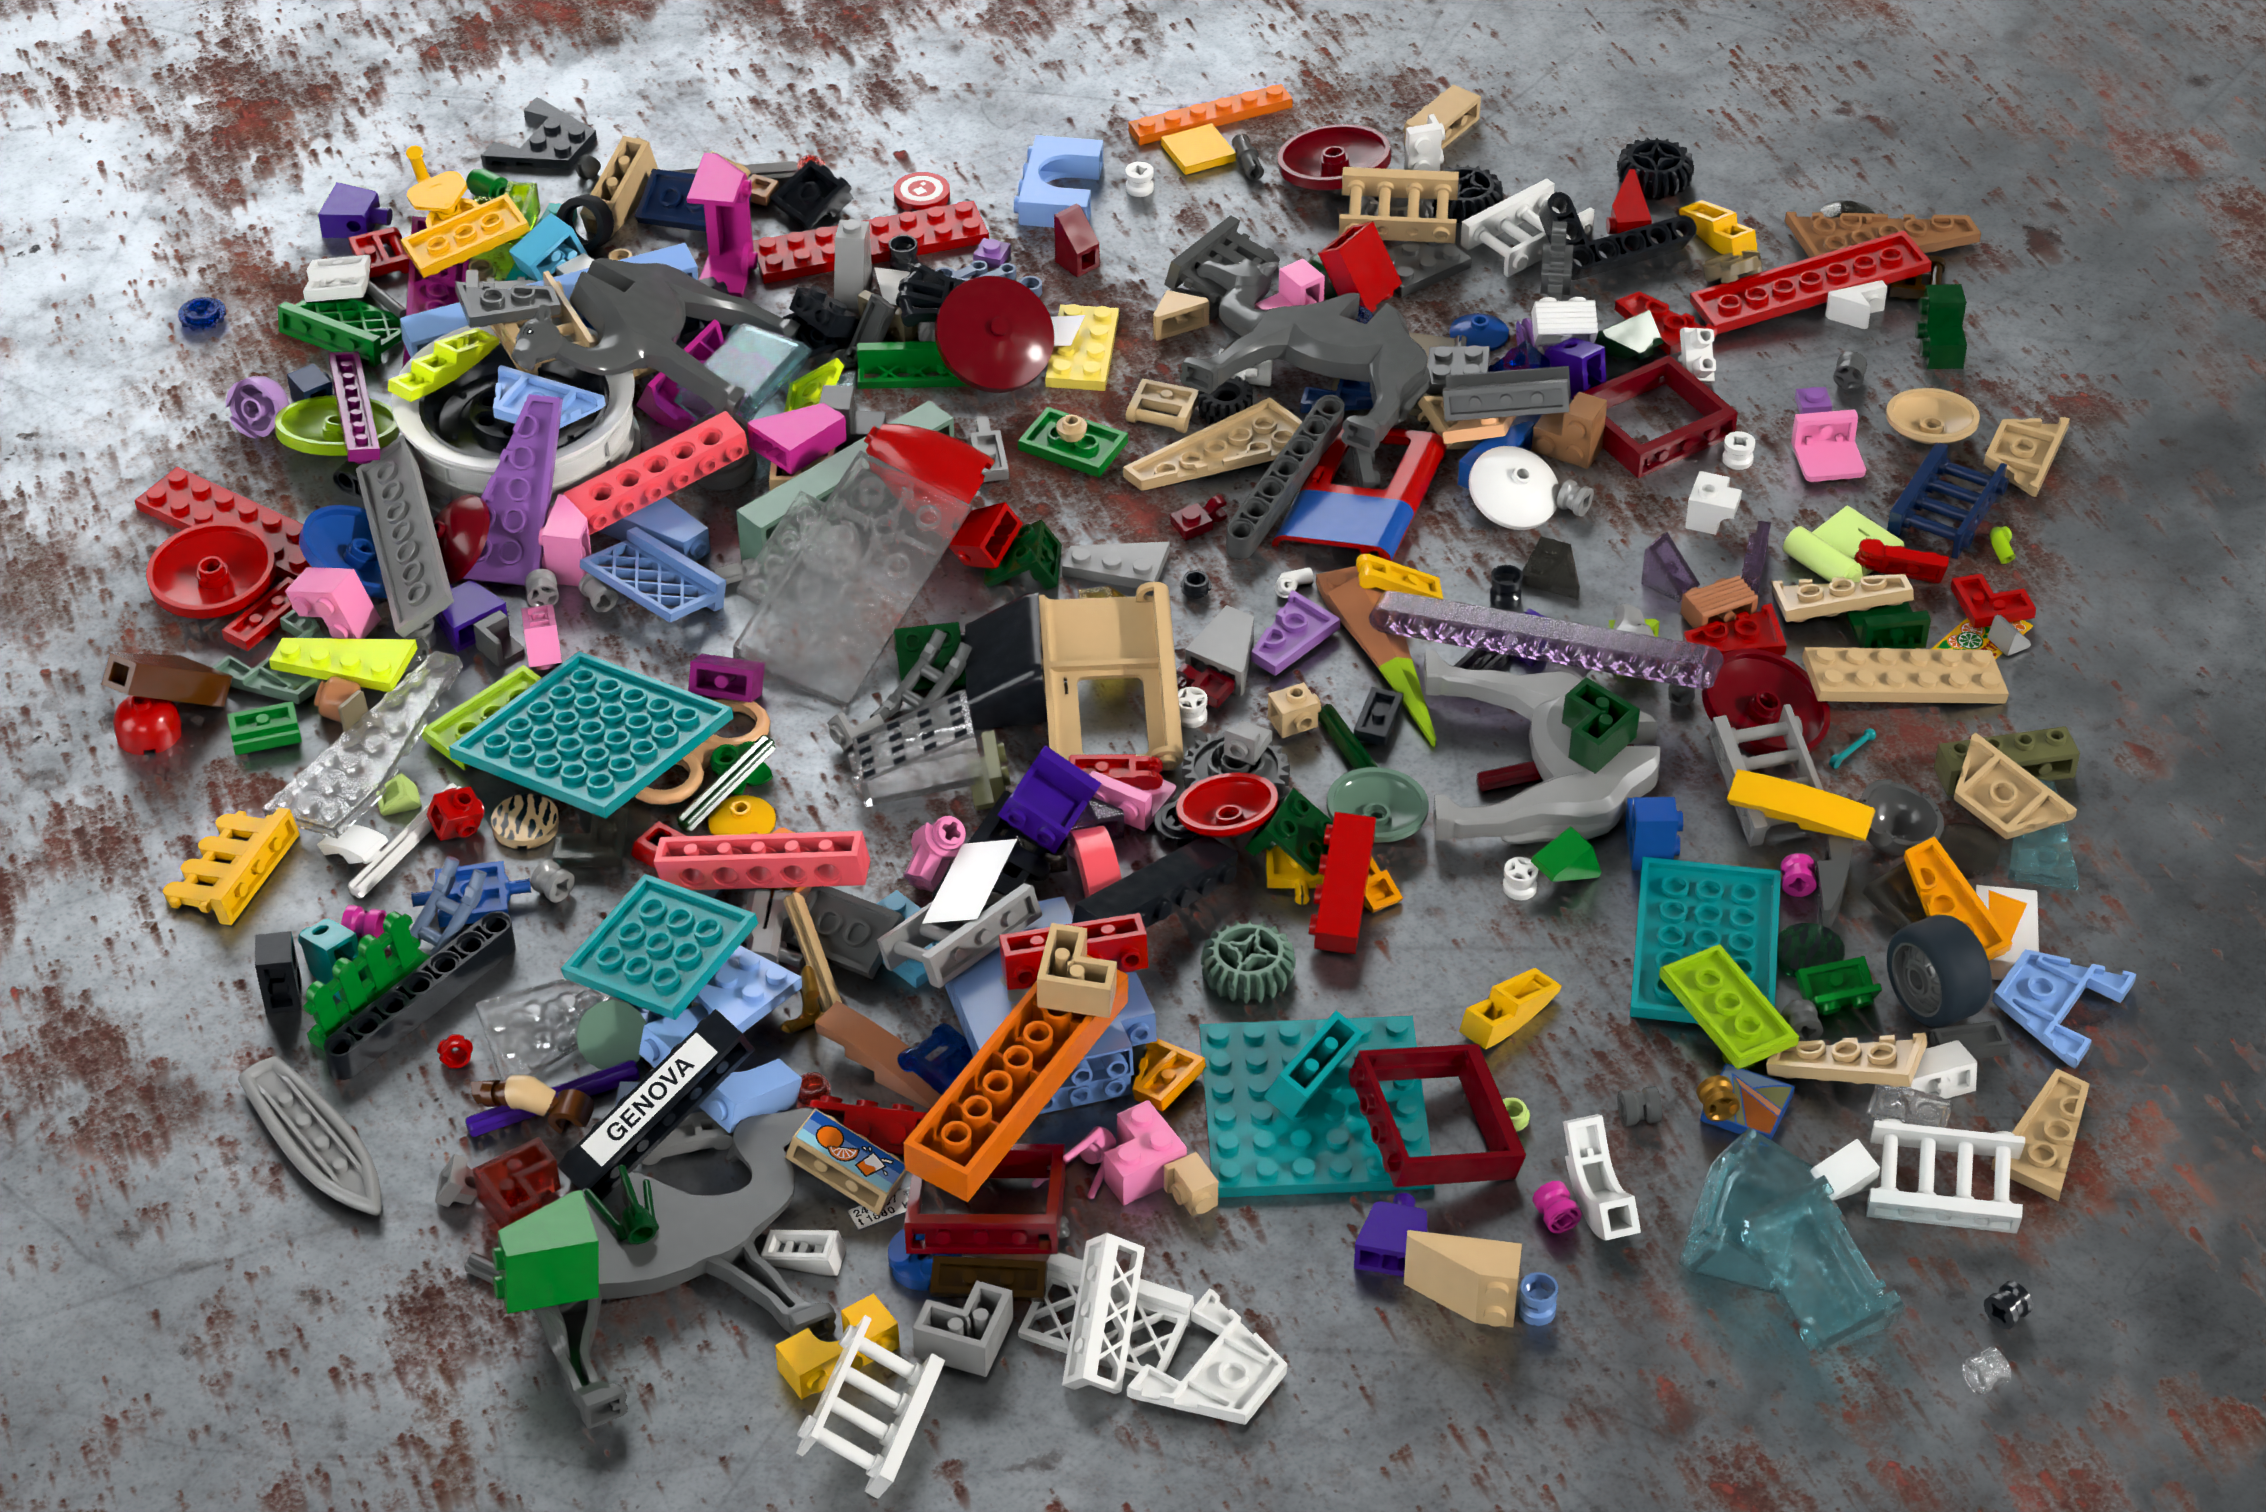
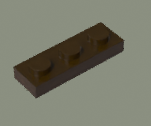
(957, 1275)

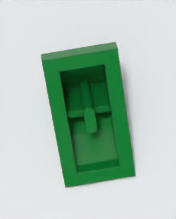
(1568, 858)

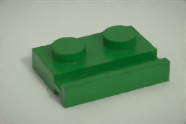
(264, 728)

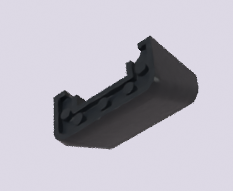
(1006, 666)

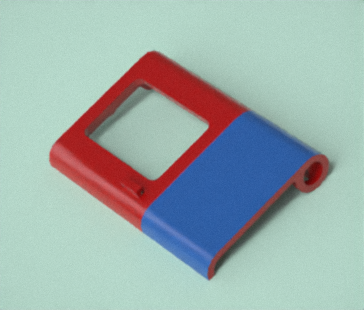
(1359, 515)

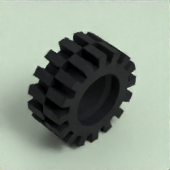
(1225, 400)

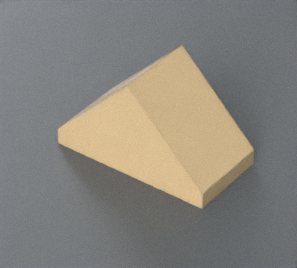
(1179, 314)

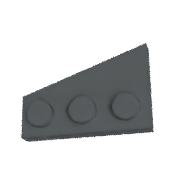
(495, 306)

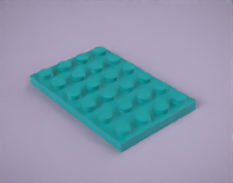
(1695, 908)

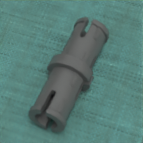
(1247, 157)

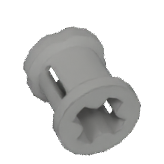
(601, 596)

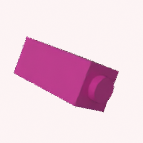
(797, 436)

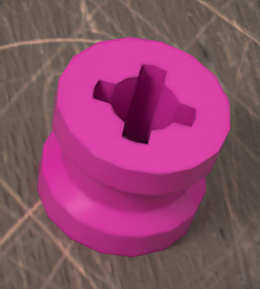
(1798, 875)

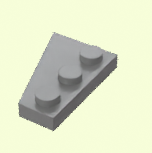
(1117, 563)

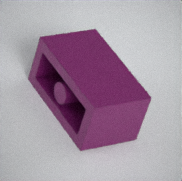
(726, 677)

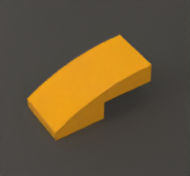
(1380, 889)

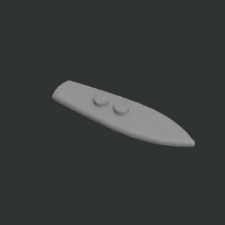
(313, 1134)

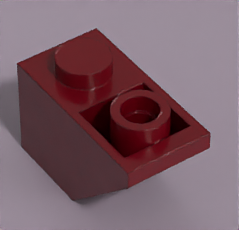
(1075, 242)

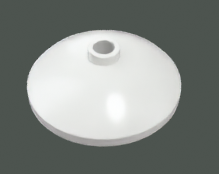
(1506, 496)

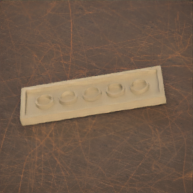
(1904, 675)

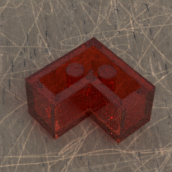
(516, 1181)

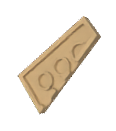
(1848, 1061)
(2049, 1134)

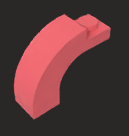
(1095, 858)

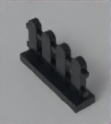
(1027, 863)

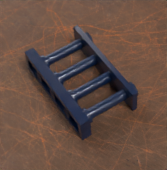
(1927, 481)

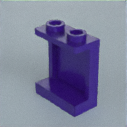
(1049, 799)

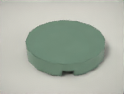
(610, 1033)

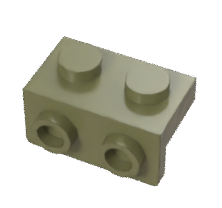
(994, 774)

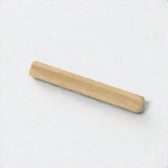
(811, 948)

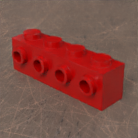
(1344, 882)
(1110, 939)

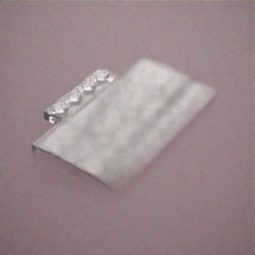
(844, 576)

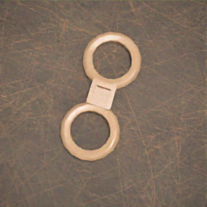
(700, 757)

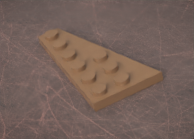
(1827, 234)

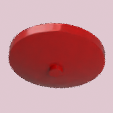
(211, 570)

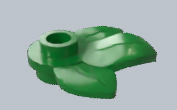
(727, 754)

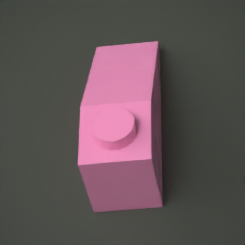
(541, 637)

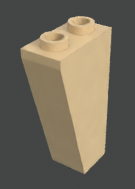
(622, 182)

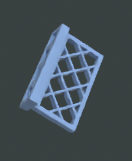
(660, 564)

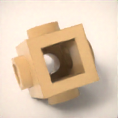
(1293, 710)

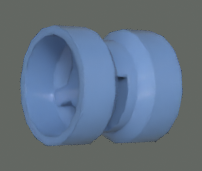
(1538, 1298)

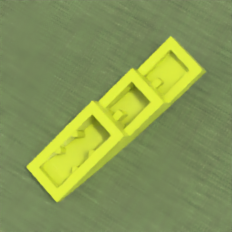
(448, 362)

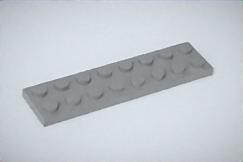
(404, 537)

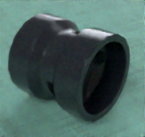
(903, 252)
(1506, 586)

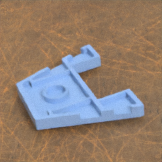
(2043, 991)

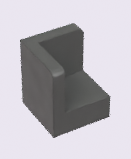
(494, 639)

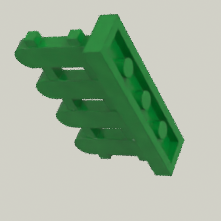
(380, 973)

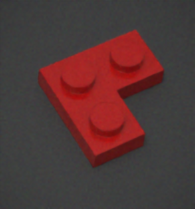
(1983, 605)

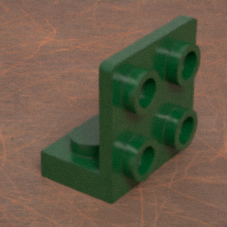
(1033, 550)
(1890, 627)
(910, 643)
(1297, 829)

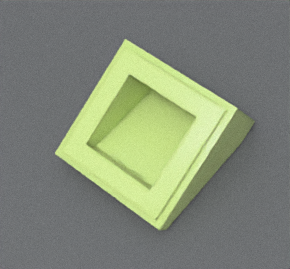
(400, 796)

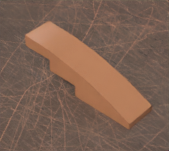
(876, 1050)

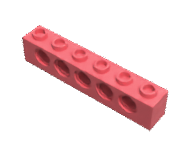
(659, 471)
(763, 860)

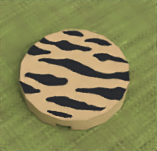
(525, 821)

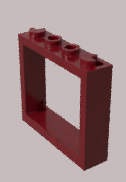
(1676, 445)
(1459, 1061)
(994, 1231)

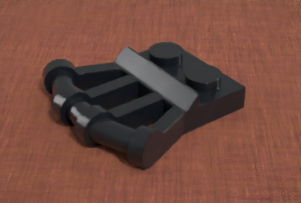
(924, 290)

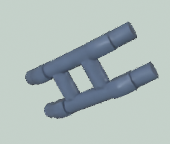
(439, 901)

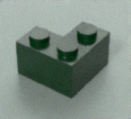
(1941, 327)
(1599, 724)

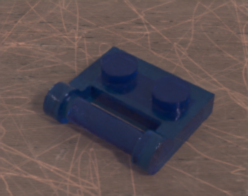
(945, 1067)

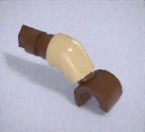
(535, 1097)

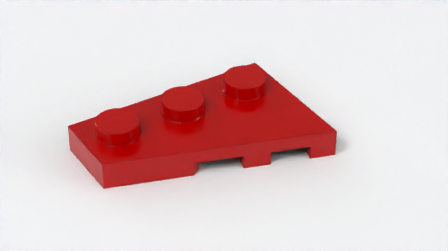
(1666, 320)
(1747, 631)

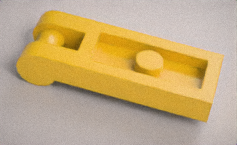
(1396, 577)

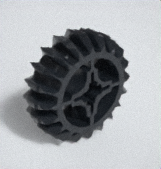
(1659, 165)
(1475, 193)

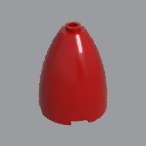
(930, 458)

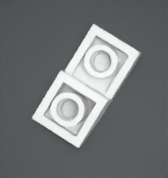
(355, 844)

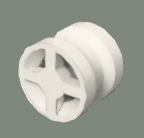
(1139, 179)
(1738, 450)
(1192, 707)
(1520, 878)

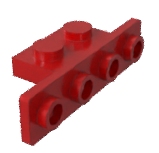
(881, 1126)

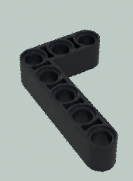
(1614, 245)

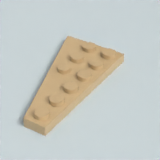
(1230, 444)

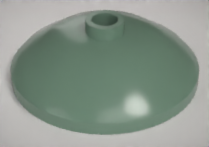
(1381, 793)

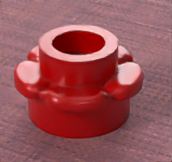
(456, 1058)

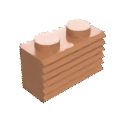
(1718, 602)

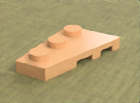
(1478, 429)

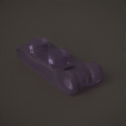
(1755, 561)

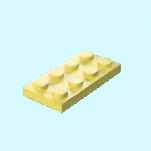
(1089, 357)

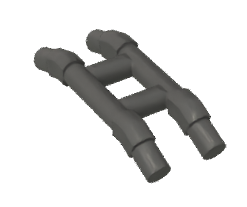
(924, 668)

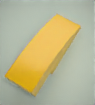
(1720, 228)
(1508, 1007)

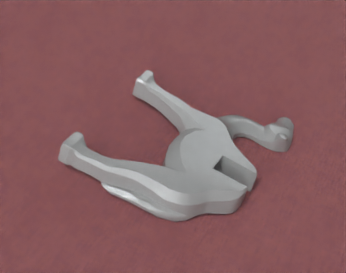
(1568, 790)

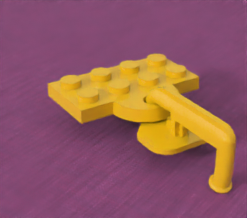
(455, 225)

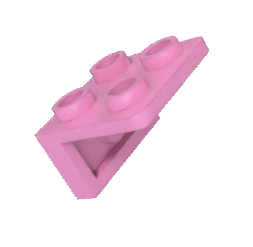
(1827, 445)
(1137, 804)

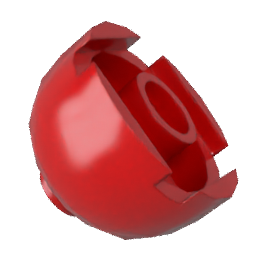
(146, 724)

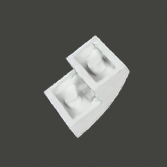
(337, 278)

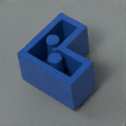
(1652, 828)

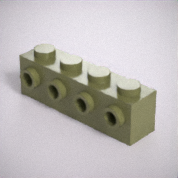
(2043, 753)

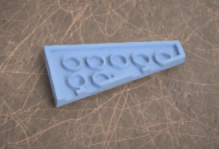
(748, 988)

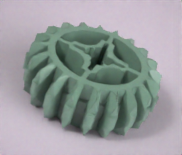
(1248, 961)

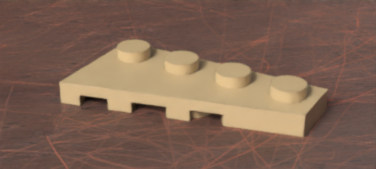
(1840, 595)

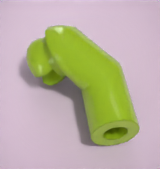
(2000, 542)

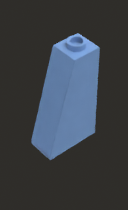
(669, 525)

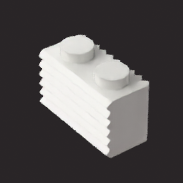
(1560, 320)

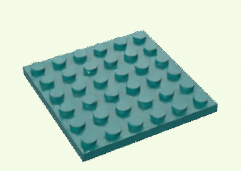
(591, 734)
(1329, 1141)

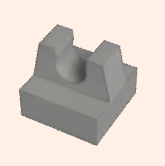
(454, 1182)

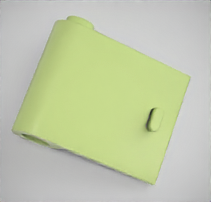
(1833, 545)

